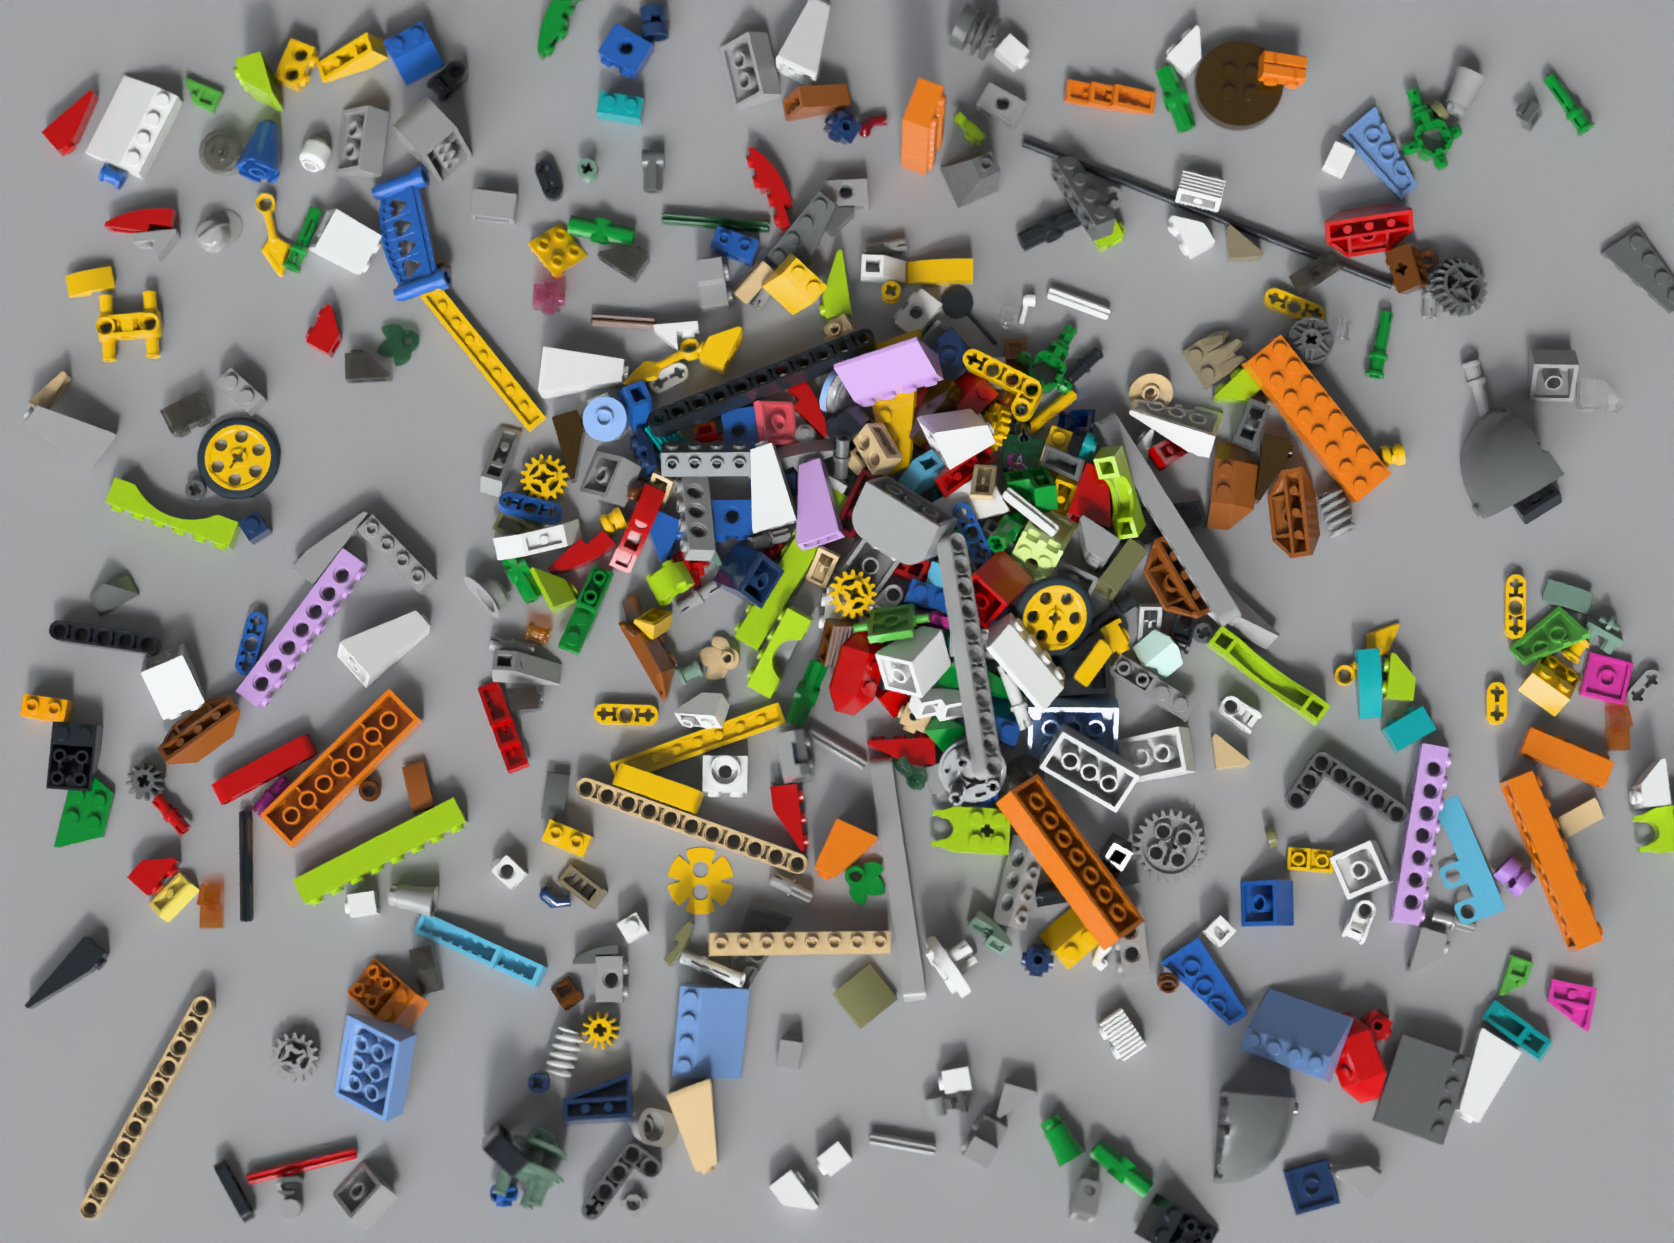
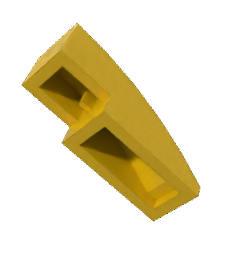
(940, 272)

